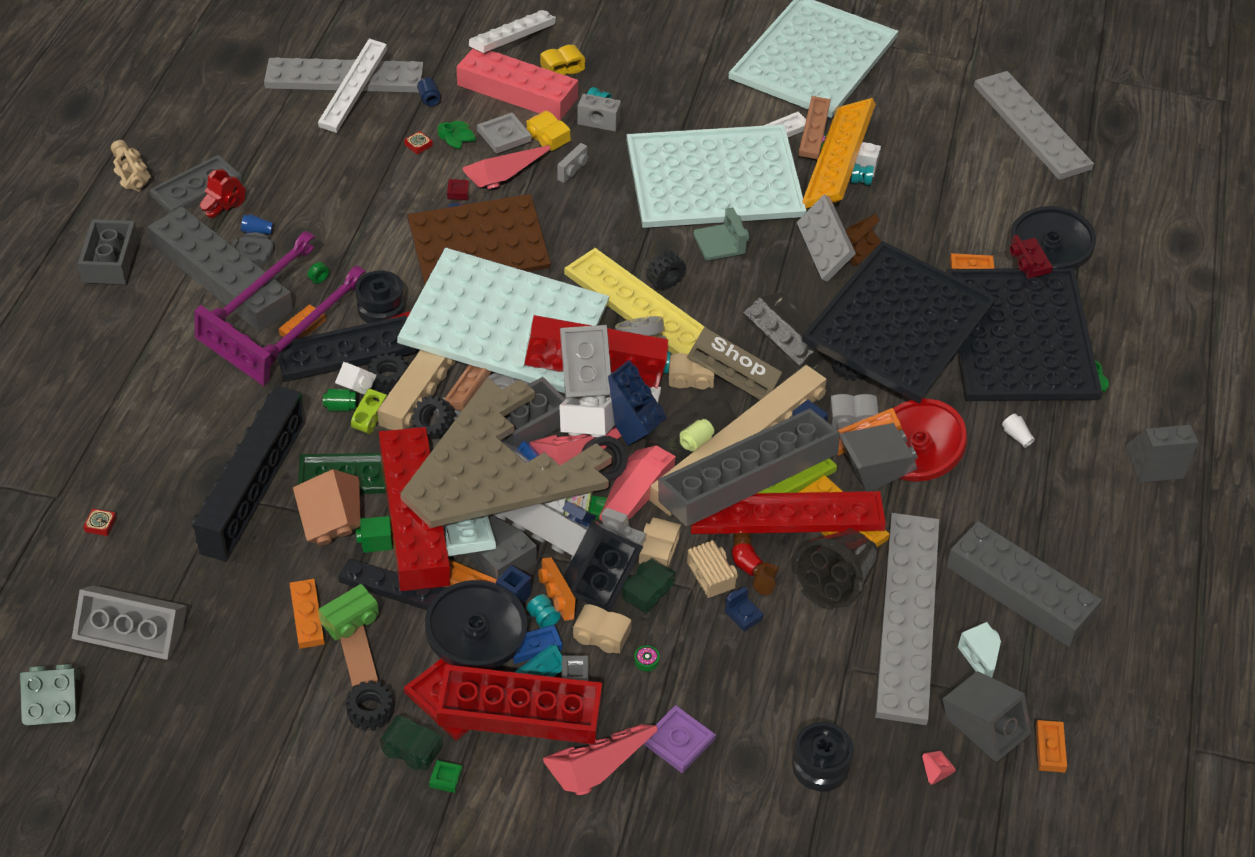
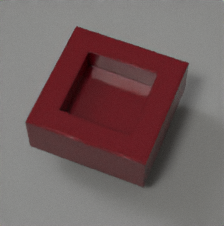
(458, 189)

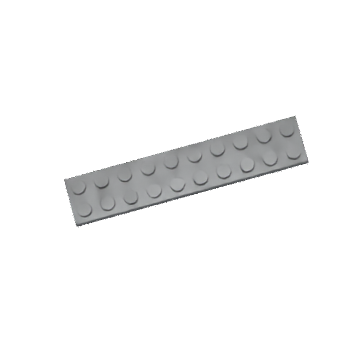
(908, 620)

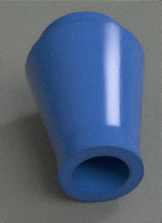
(255, 224)

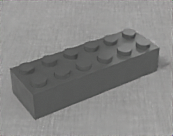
(1023, 583)

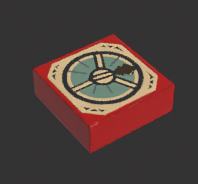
(418, 142)
(100, 522)

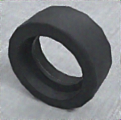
(618, 450)

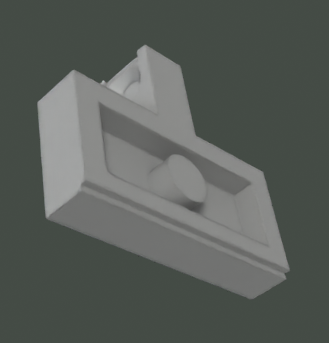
(620, 523)

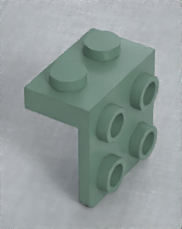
(723, 239)
(48, 695)

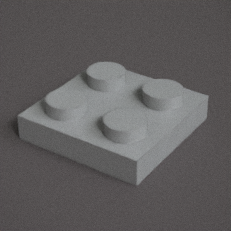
(504, 133)

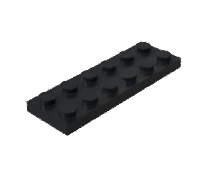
(350, 345)

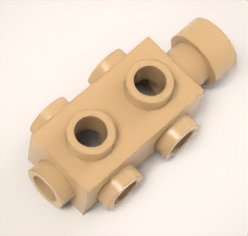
(129, 166)

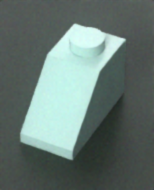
(981, 648)

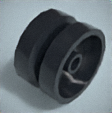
(379, 296)
(822, 756)

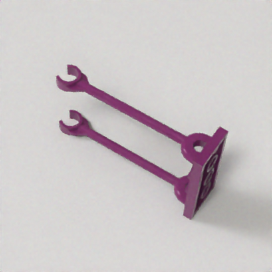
(238, 347)

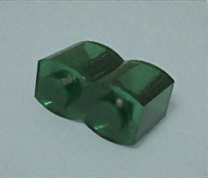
(648, 585)
(411, 743)

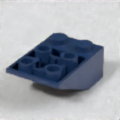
(633, 404)

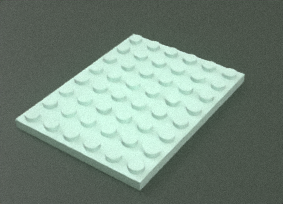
(813, 53)
(703, 172)
(485, 314)

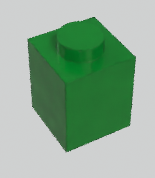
(375, 534)

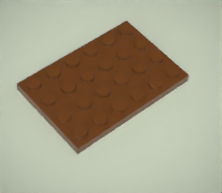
(492, 230)

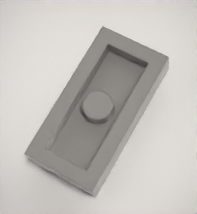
(572, 162)

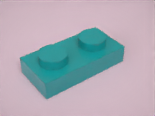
(544, 664)

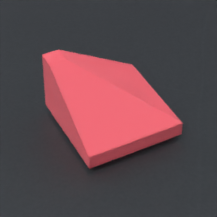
(937, 766)

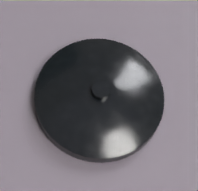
(1061, 233)
(476, 624)

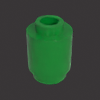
(340, 400)

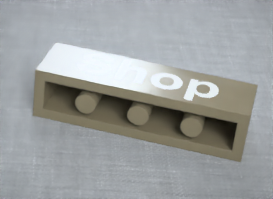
(734, 364)

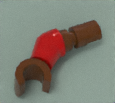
(748, 561)

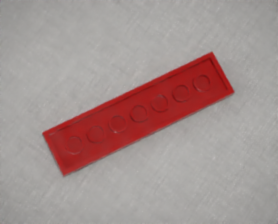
(798, 513)

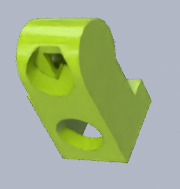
(366, 414)

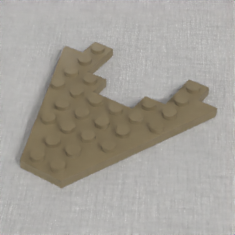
(480, 476)

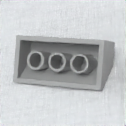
(128, 621)

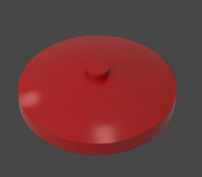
(935, 434)

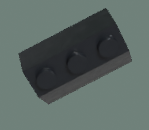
(601, 565)

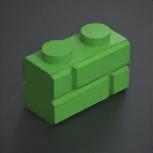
(348, 612)

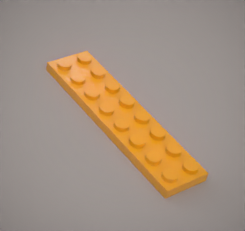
(839, 152)

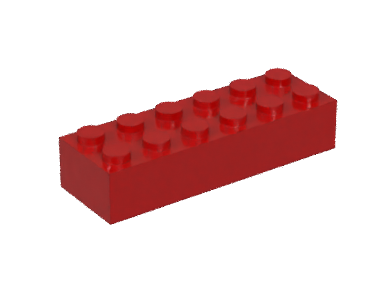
(644, 351)
(519, 704)

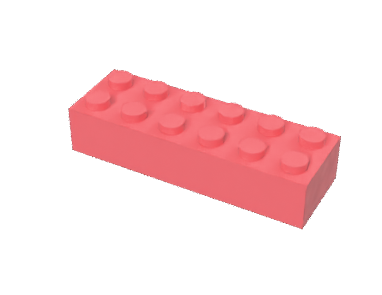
(517, 82)

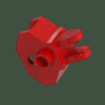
(221, 194)

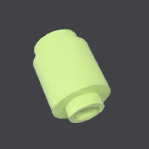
(696, 435)

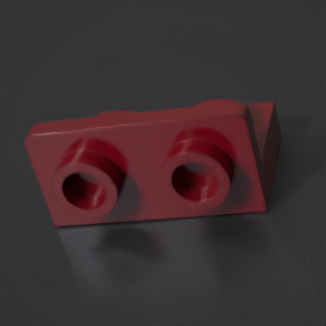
(1030, 257)

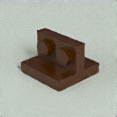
(863, 238)

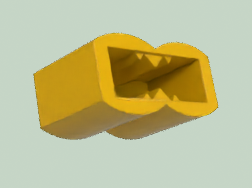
(563, 60)
(548, 130)

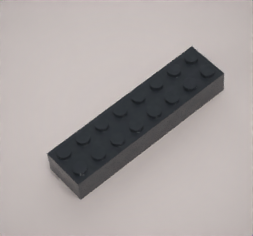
(249, 473)

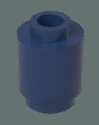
(428, 91)

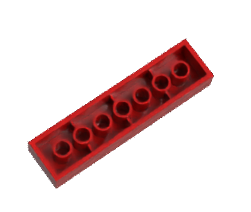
(417, 548)

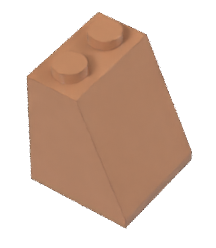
(328, 506)

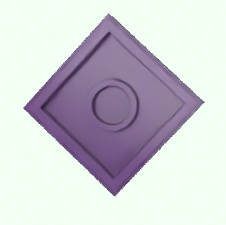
(680, 739)

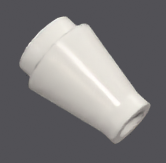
(1017, 429)

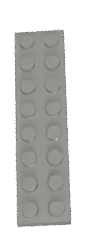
(330, 73)
(1033, 125)

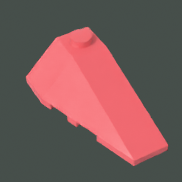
(498, 169)
(566, 447)
(632, 487)
(588, 766)

